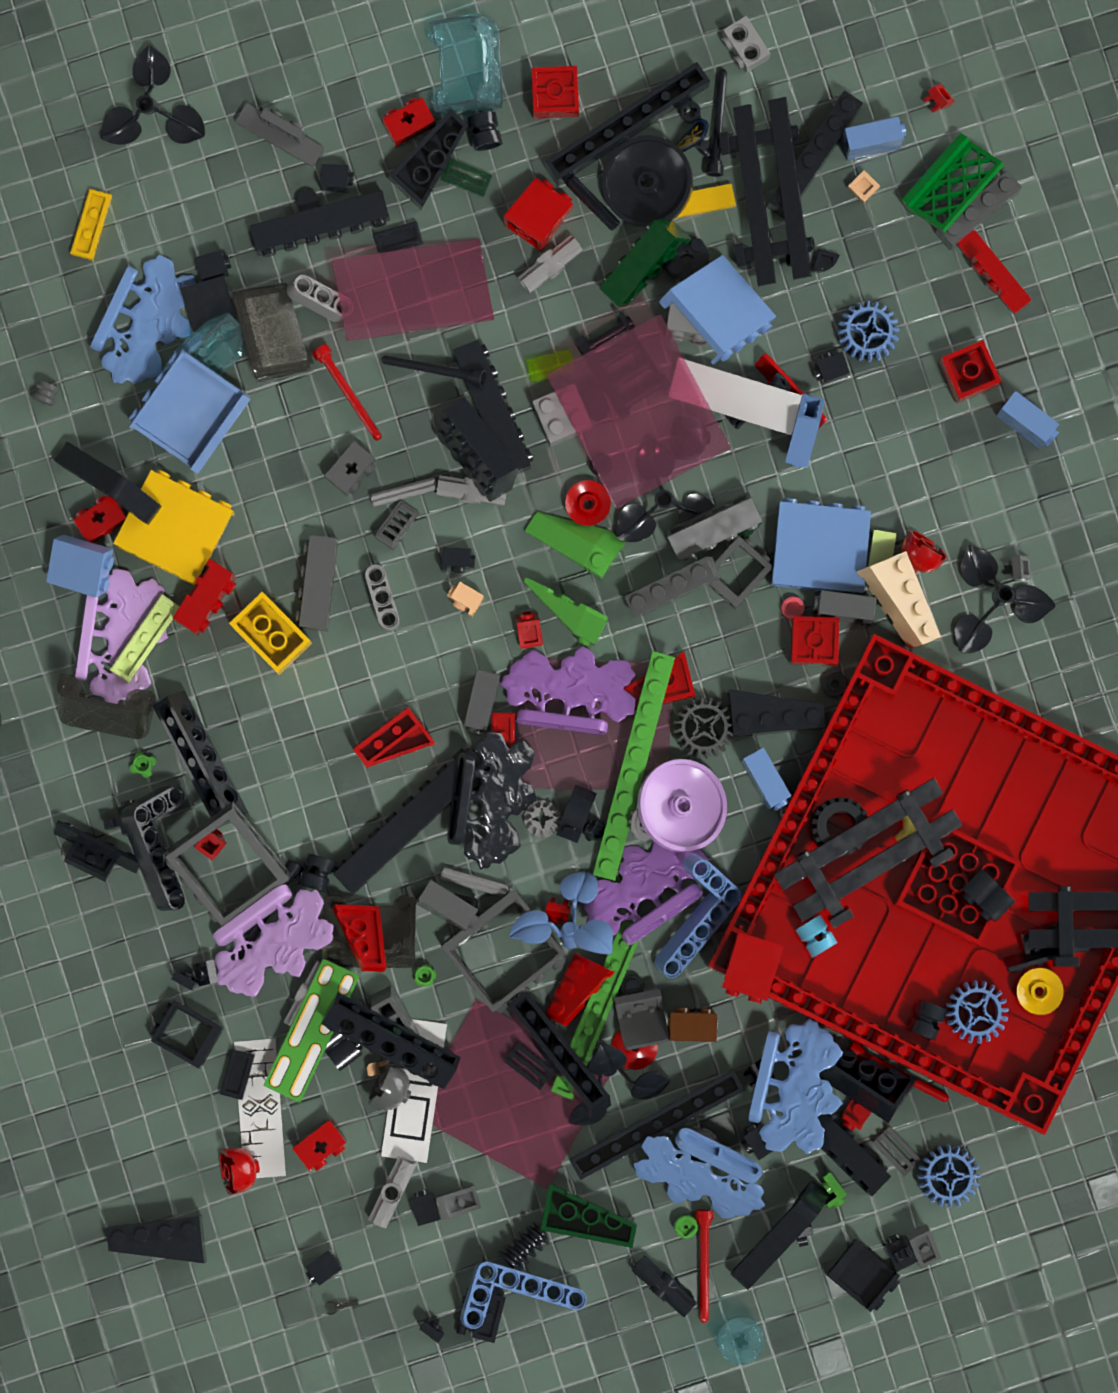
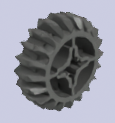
(690, 712)

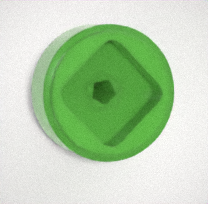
(685, 1226)

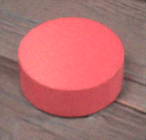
(792, 607)

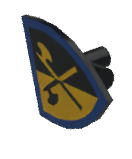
(695, 138)

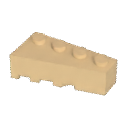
(902, 599)

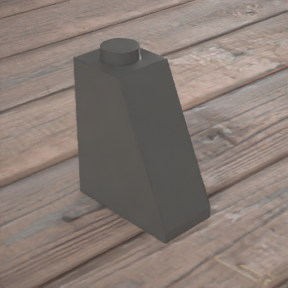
(481, 702)
(448, 906)

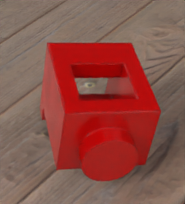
(211, 844)

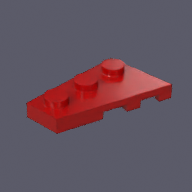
(678, 687)
(364, 934)
(577, 985)

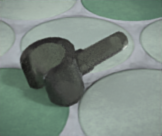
(341, 1305)

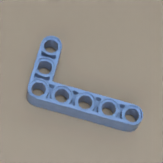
(700, 917)
(517, 1286)

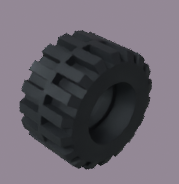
(827, 809)

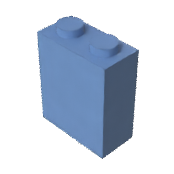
(873, 138)
(1028, 420)
(804, 431)
(80, 566)
(766, 780)

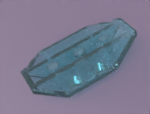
(215, 343)

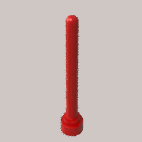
(323, 355)
(920, 1085)
(704, 1220)

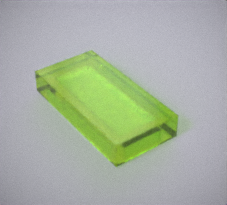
(542, 365)

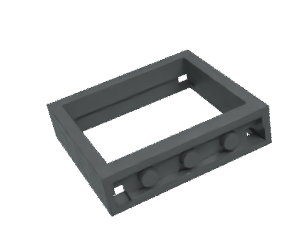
(256, 842)
(487, 917)

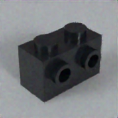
(753, 1141)

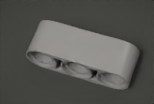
(309, 299)
(379, 587)

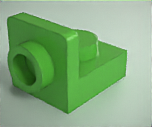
(832, 1186)

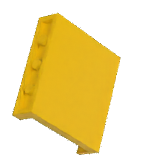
(180, 533)

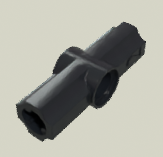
(664, 1286)

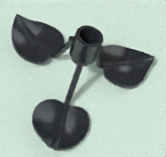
(120, 123)
(636, 524)
(1030, 603)
(607, 1062)

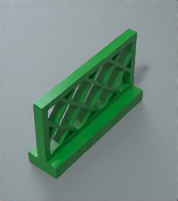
(940, 175)

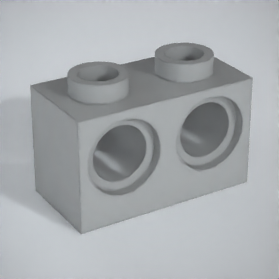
(751, 42)

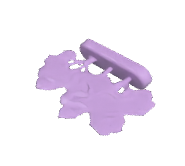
(124, 620)
(279, 944)

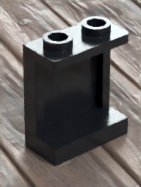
(863, 1276)

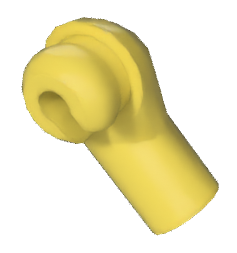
(908, 828)

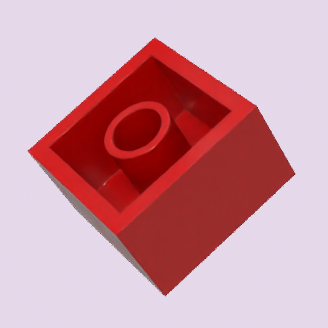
(970, 371)

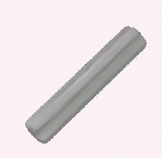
(404, 491)
(474, 882)

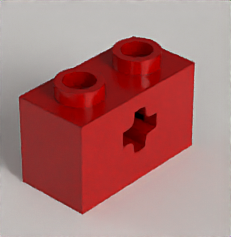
(402, 131)
(92, 529)
(326, 1133)

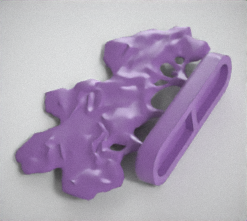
(575, 684)
(644, 878)

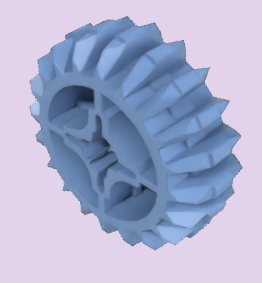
(858, 328)
(987, 994)
(949, 1187)

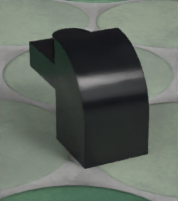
(576, 813)

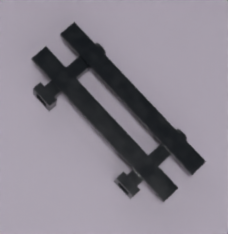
(747, 144)
(829, 894)
(1065, 937)

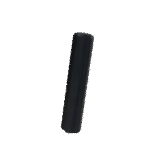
(592, 203)

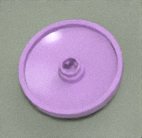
(682, 805)

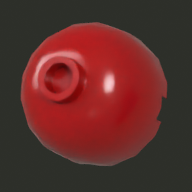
(922, 552)
(238, 1169)

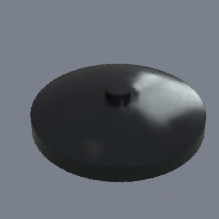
(647, 180)

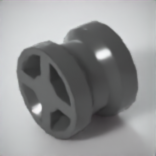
(45, 393)

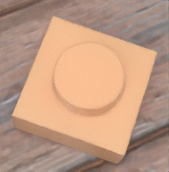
(863, 186)

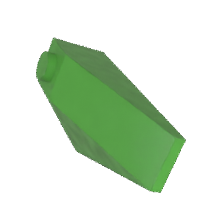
(585, 546)
(579, 620)

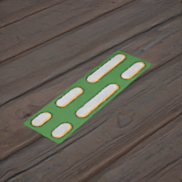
(307, 1035)

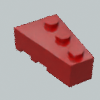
(205, 598)
(393, 739)

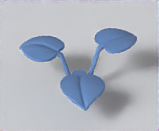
(594, 936)

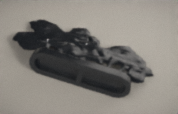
(499, 795)

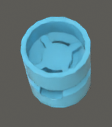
(811, 929)

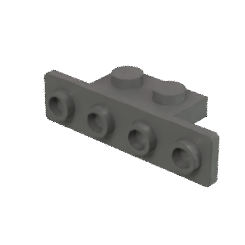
(280, 133)

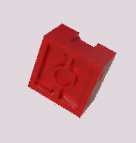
(555, 92)
(815, 640)

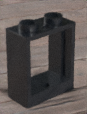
(207, 1046)

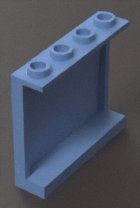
(721, 307)
(189, 410)
(820, 547)

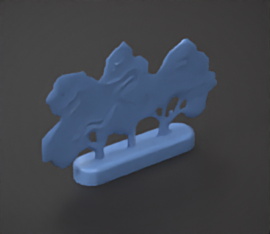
(153, 318)
(802, 1093)
(693, 1179)

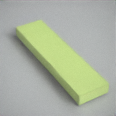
(145, 639)

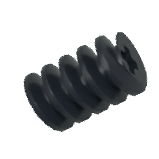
(524, 1247)

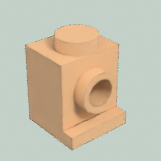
(465, 598)

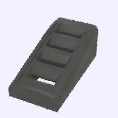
(392, 544)

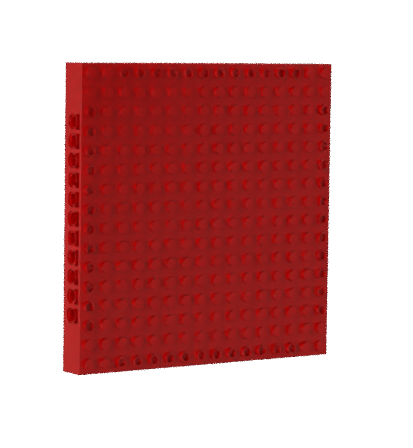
(1032, 816)

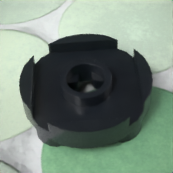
(700, 259)

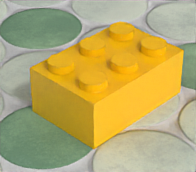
(270, 633)

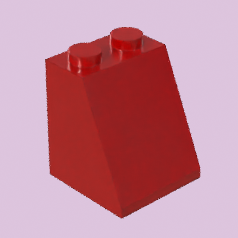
(538, 213)
(752, 967)

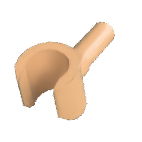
(373, 1068)

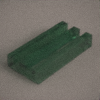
(484, 185)

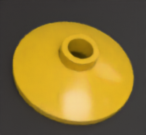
(1051, 987)

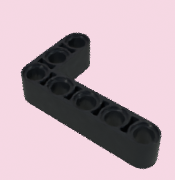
(108, 482)
(150, 851)
(781, 1235)

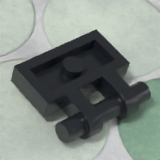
(489, 1328)

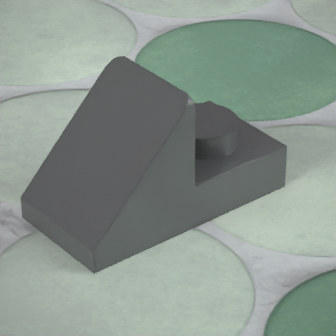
(458, 1202)
(923, 1245)

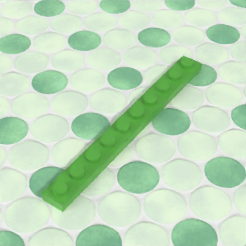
(633, 765)

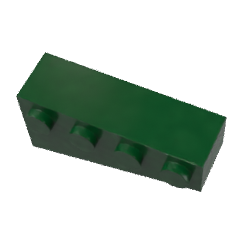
(643, 261)
(580, 1218)

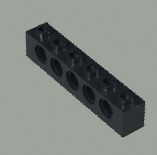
(197, 754)
(403, 1040)

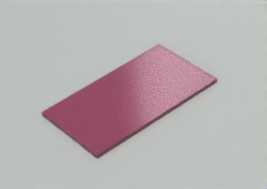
(413, 290)

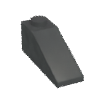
(391, 1006)

